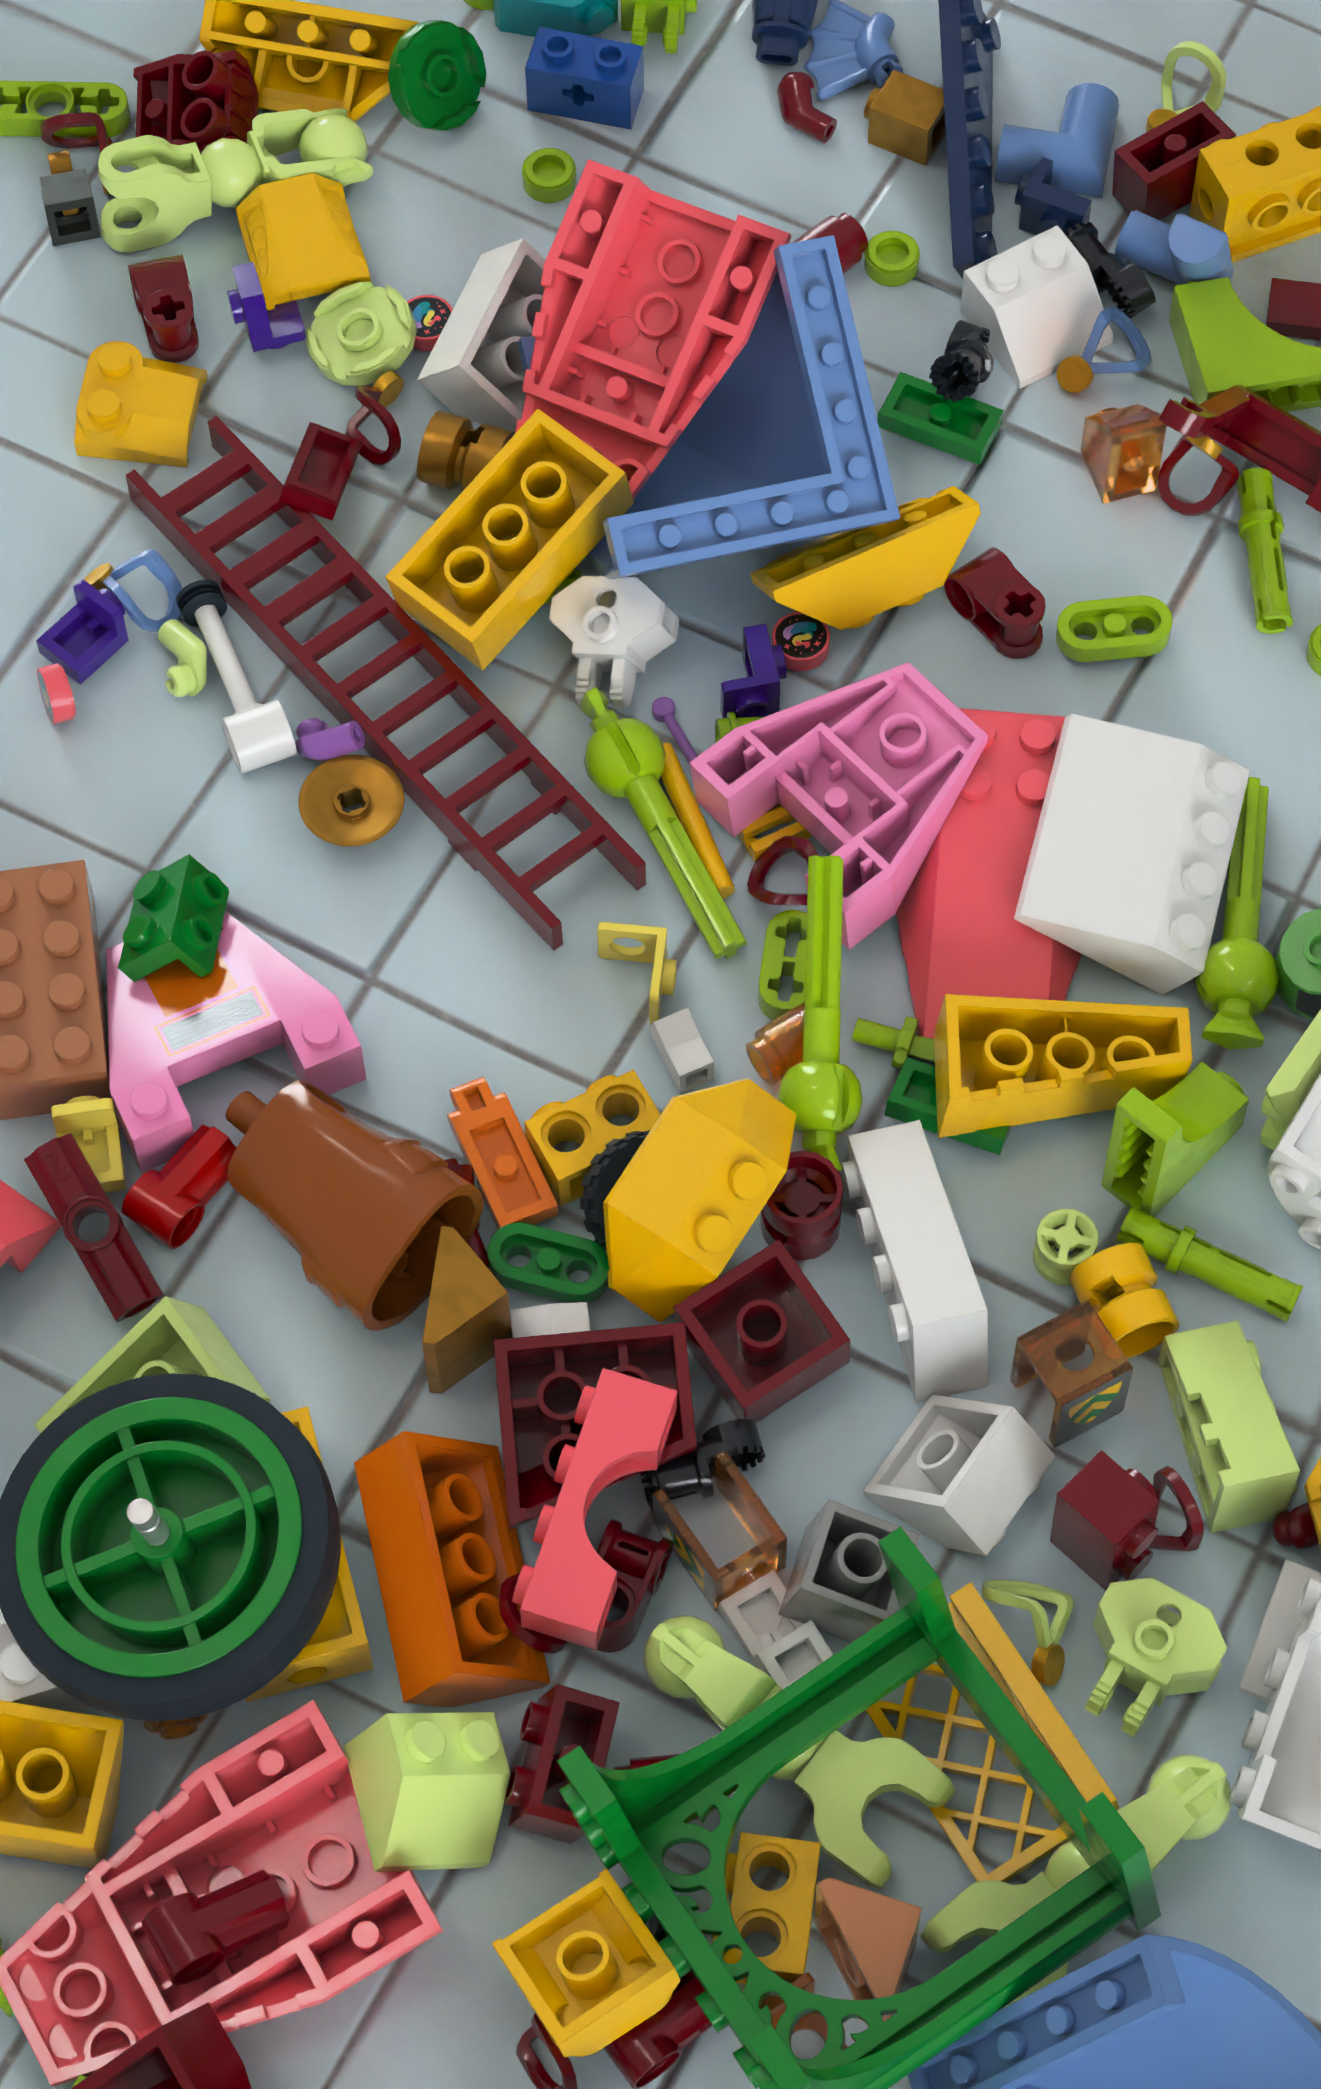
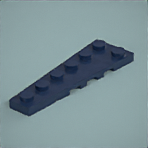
(968, 93)

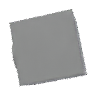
(842, 1573)

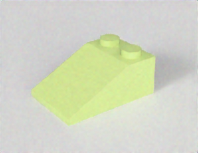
(165, 1341)

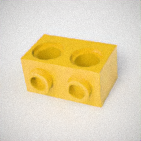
(586, 1123)
(780, 1912)

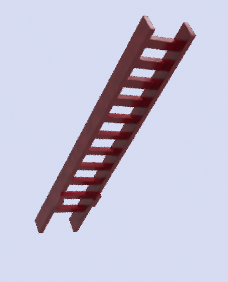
(449, 679)

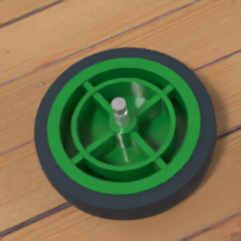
(167, 1547)

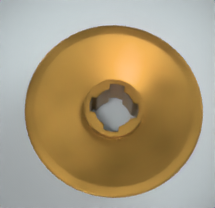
(342, 784)

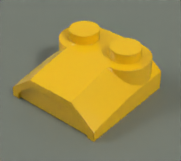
(136, 407)
(589, 1968)

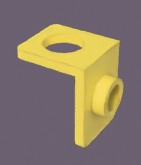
(653, 951)

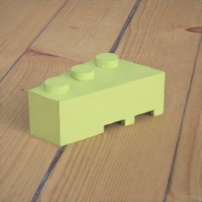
(1228, 1426)

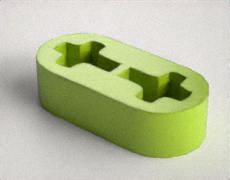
(776, 964)

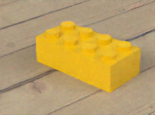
(510, 539)

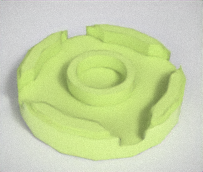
(361, 333)

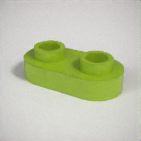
(1112, 627)

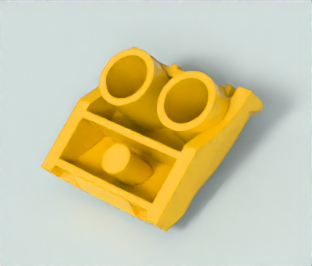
(301, 238)

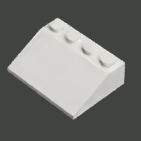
(1133, 850)

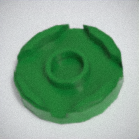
(436, 75)

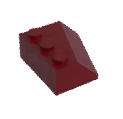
(541, 1389)

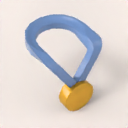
(1078, 372)
(106, 576)

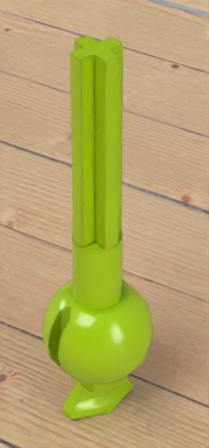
(626, 762)
(1239, 970)
(820, 1088)

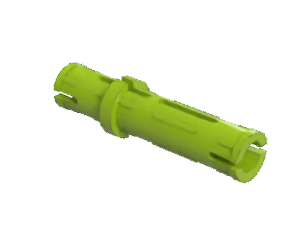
(1261, 530)
(1210, 1264)

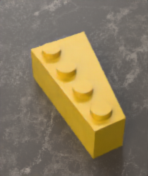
(1050, 1058)

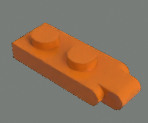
(500, 1156)

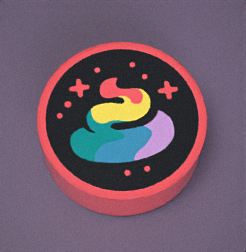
(430, 318)
(803, 641)
(56, 693)

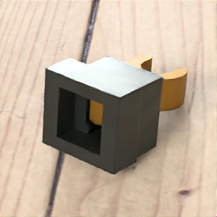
(68, 202)

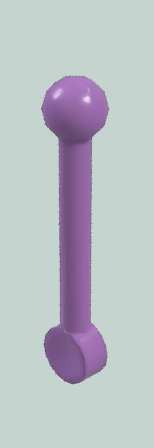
(664, 711)

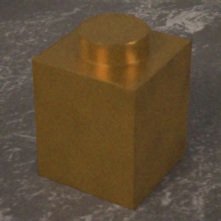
(906, 117)

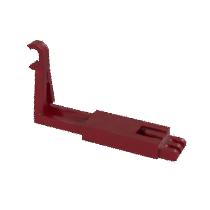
(1256, 432)

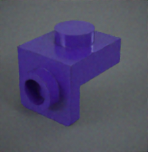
(265, 328)
(86, 633)
(760, 690)

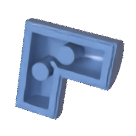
(1078, 149)
(1177, 251)

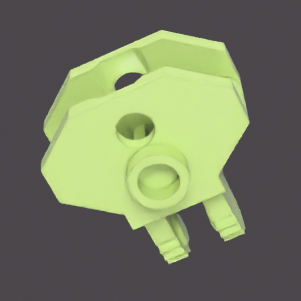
(1153, 1647)

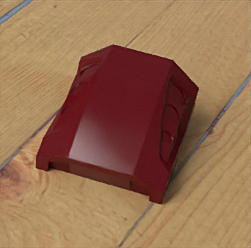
(196, 98)

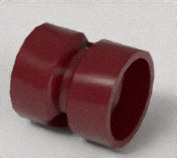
(805, 1207)

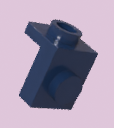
(1046, 205)

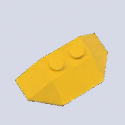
(307, 52)
(874, 568)
(694, 1192)

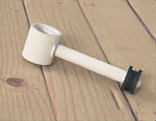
(256, 731)

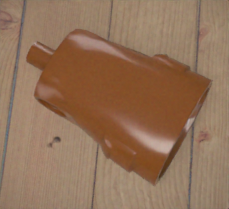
(349, 1199)

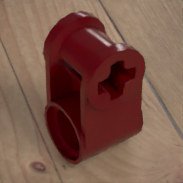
(166, 307)
(998, 603)
(640, 1571)

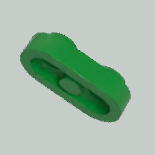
(552, 1260)

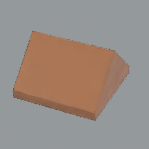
(867, 1937)

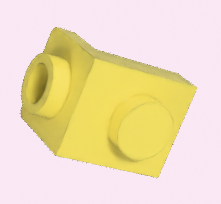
(98, 1135)

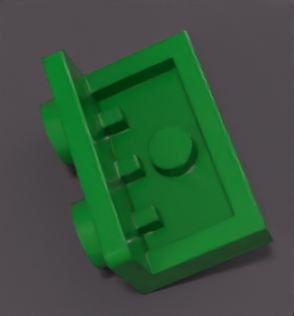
(173, 918)

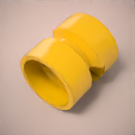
(1122, 1294)

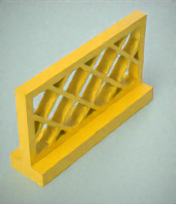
(1005, 1665)

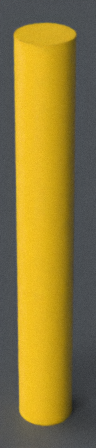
(694, 822)

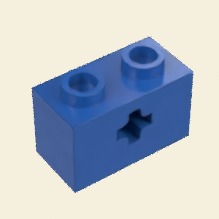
(584, 78)

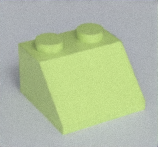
(429, 1789)

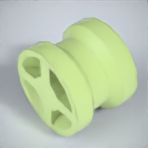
(1068, 1232)

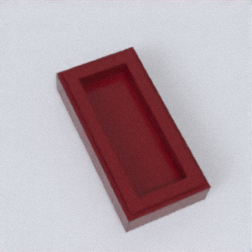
(320, 471)

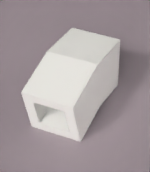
(683, 1050)
(550, 1319)

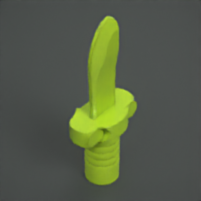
(900, 1041)

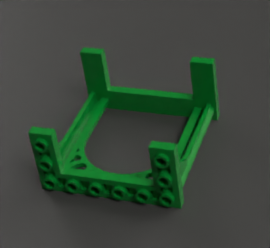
(648, 1809)

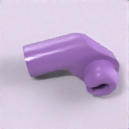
(324, 743)

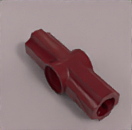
(114, 1260)

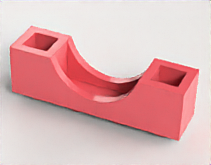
(620, 1435)

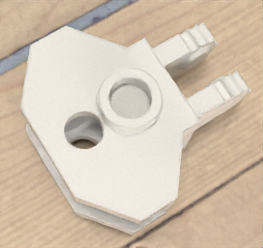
(612, 631)

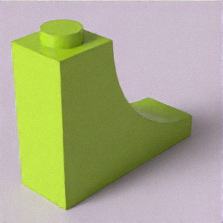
(1230, 347)
(1168, 1140)

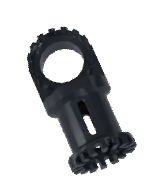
(1110, 273)
(963, 363)
(694, 1470)

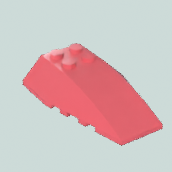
(641, 315)
(964, 898)
(274, 1803)

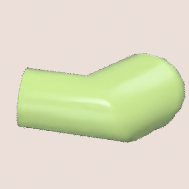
(191, 653)

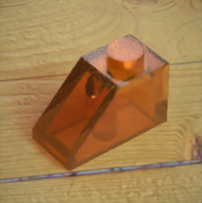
(1123, 451)

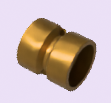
(455, 451)

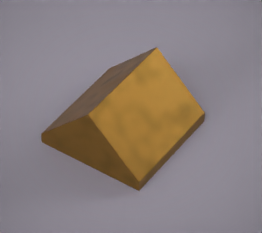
(463, 1313)

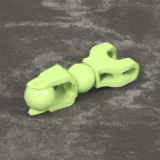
(179, 184)
(837, 1774)
(1182, 1801)

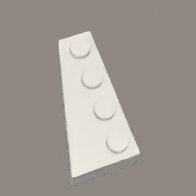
(918, 1260)

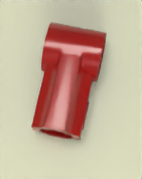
(174, 1199)

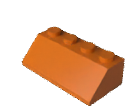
(440, 1564)

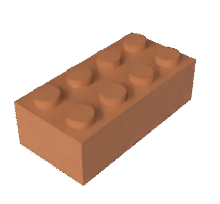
(50, 991)

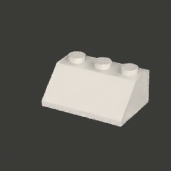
(477, 356)

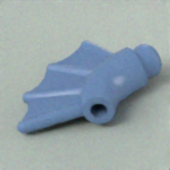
(850, 50)

